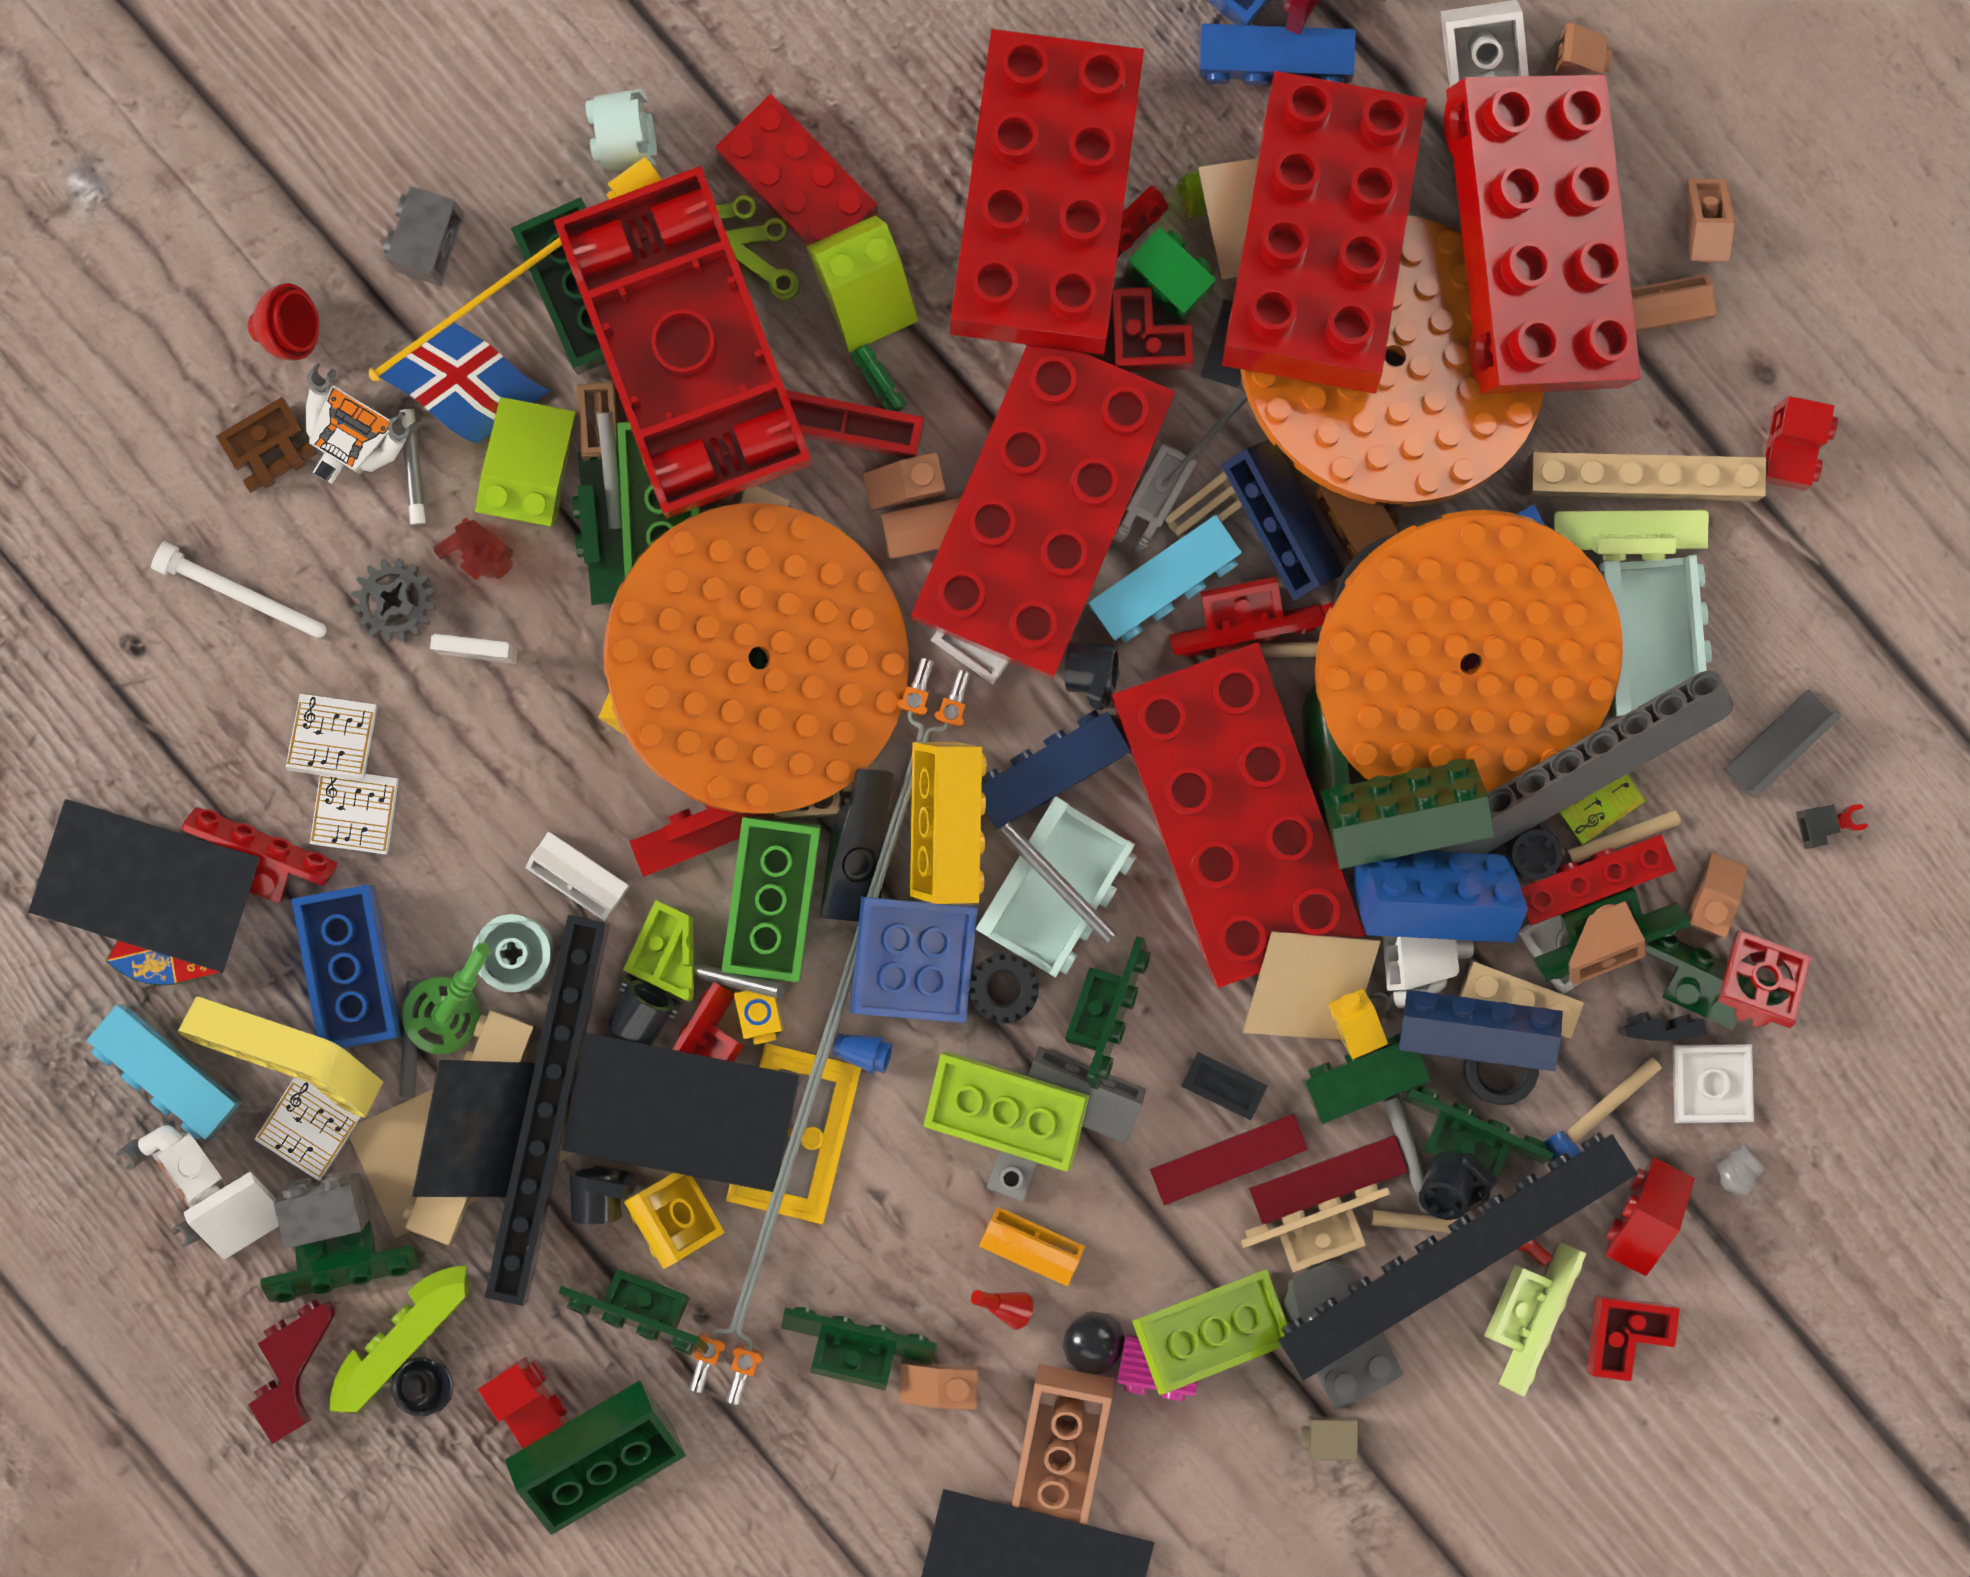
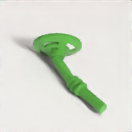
(458, 1001)

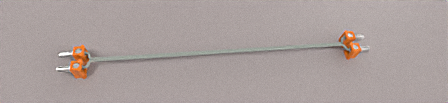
(747, 1357)

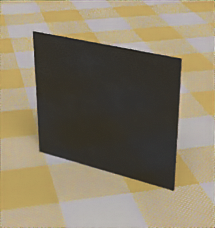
(473, 1128)

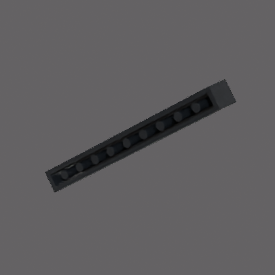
(547, 1110)
(1457, 1256)

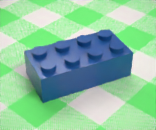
(1441, 897)
(347, 966)

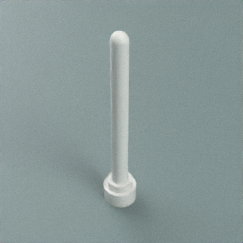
(170, 560)

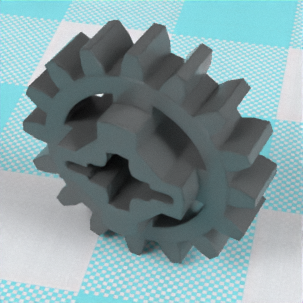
(402, 584)

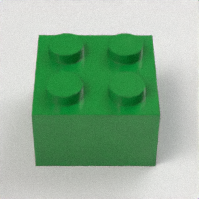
(1175, 277)

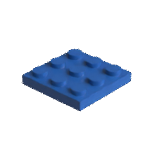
(913, 959)

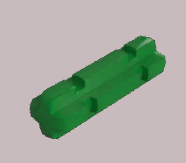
(877, 378)

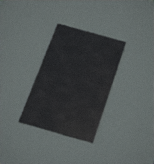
(144, 885)
(680, 1112)
(1006, 1541)

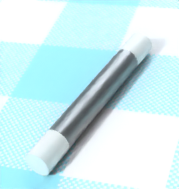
(413, 472)

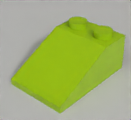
(863, 282)
(526, 462)

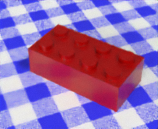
(794, 174)

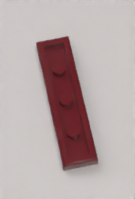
(1228, 1159)
(1328, 1179)

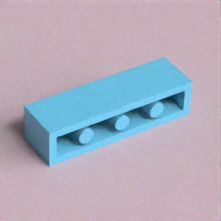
(1164, 578)
(164, 1072)

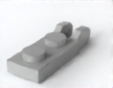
(1152, 500)

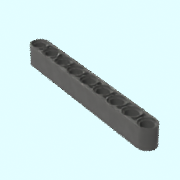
(1602, 758)

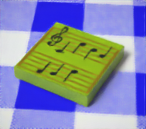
(1601, 809)

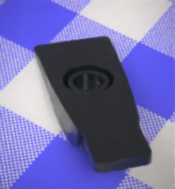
(856, 845)

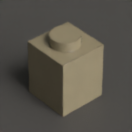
(1330, 1438)

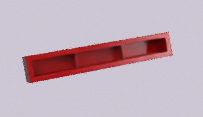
(857, 425)

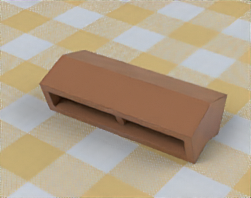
(1673, 303)
(918, 527)

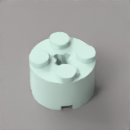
(621, 130)
(530, 968)

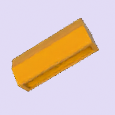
(1032, 1246)

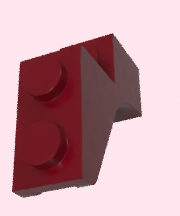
(288, 1352)

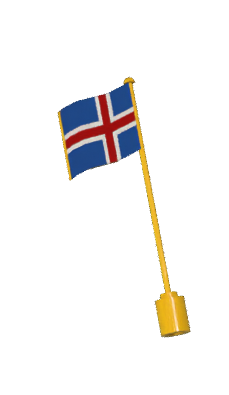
(464, 375)

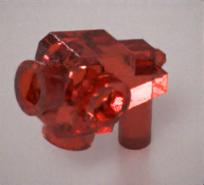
(482, 550)

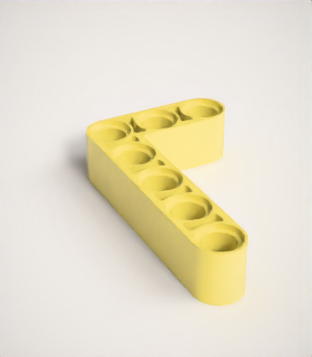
(285, 1051)

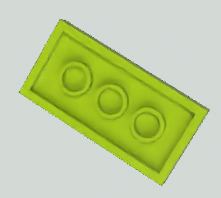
(1006, 1111)
(1211, 1331)

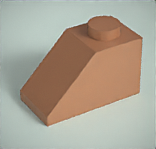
(1581, 52)
(1709, 220)
(904, 482)
(1717, 896)
(1606, 943)
(939, 1385)

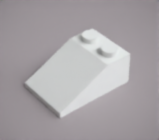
(1484, 41)

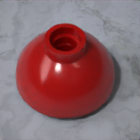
(285, 322)

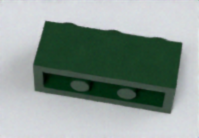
(1363, 1080)

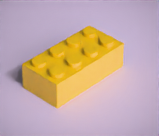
(947, 822)

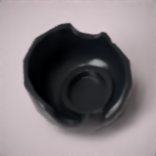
(1093, 1342)
(421, 1387)

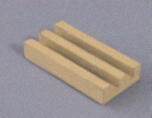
(1221, 479)

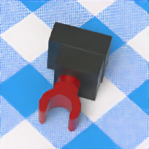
(1823, 821)

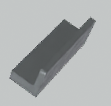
(1781, 744)
(1109, 1109)

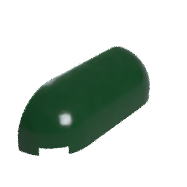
(1323, 759)

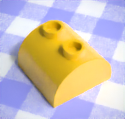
(674, 1218)

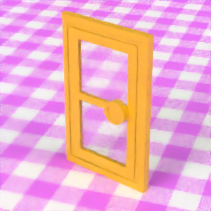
(822, 1140)

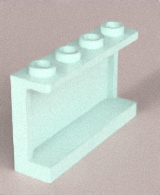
(1659, 626)
(1030, 914)

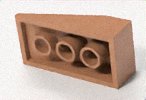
(1063, 1443)

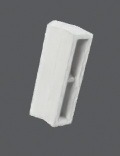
(577, 876)

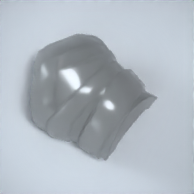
(1739, 1171)

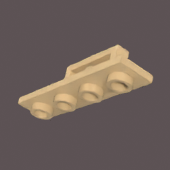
(1321, 1234)

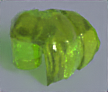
(1191, 194)

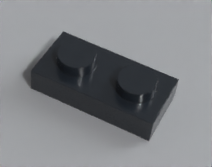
(1224, 1086)

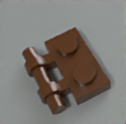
(259, 435)

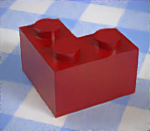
(1138, 343)
(1794, 441)
(1649, 1216)
(1617, 1328)
(524, 1402)

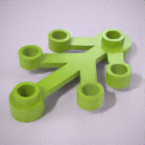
(758, 234)

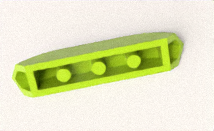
(434, 1302)

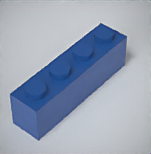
(1258, 51)

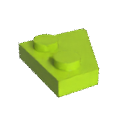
(665, 951)

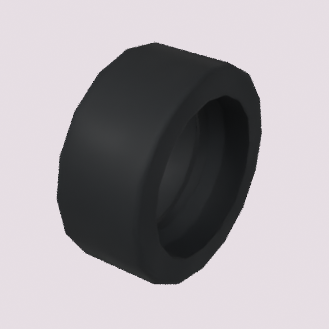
(1511, 1096)

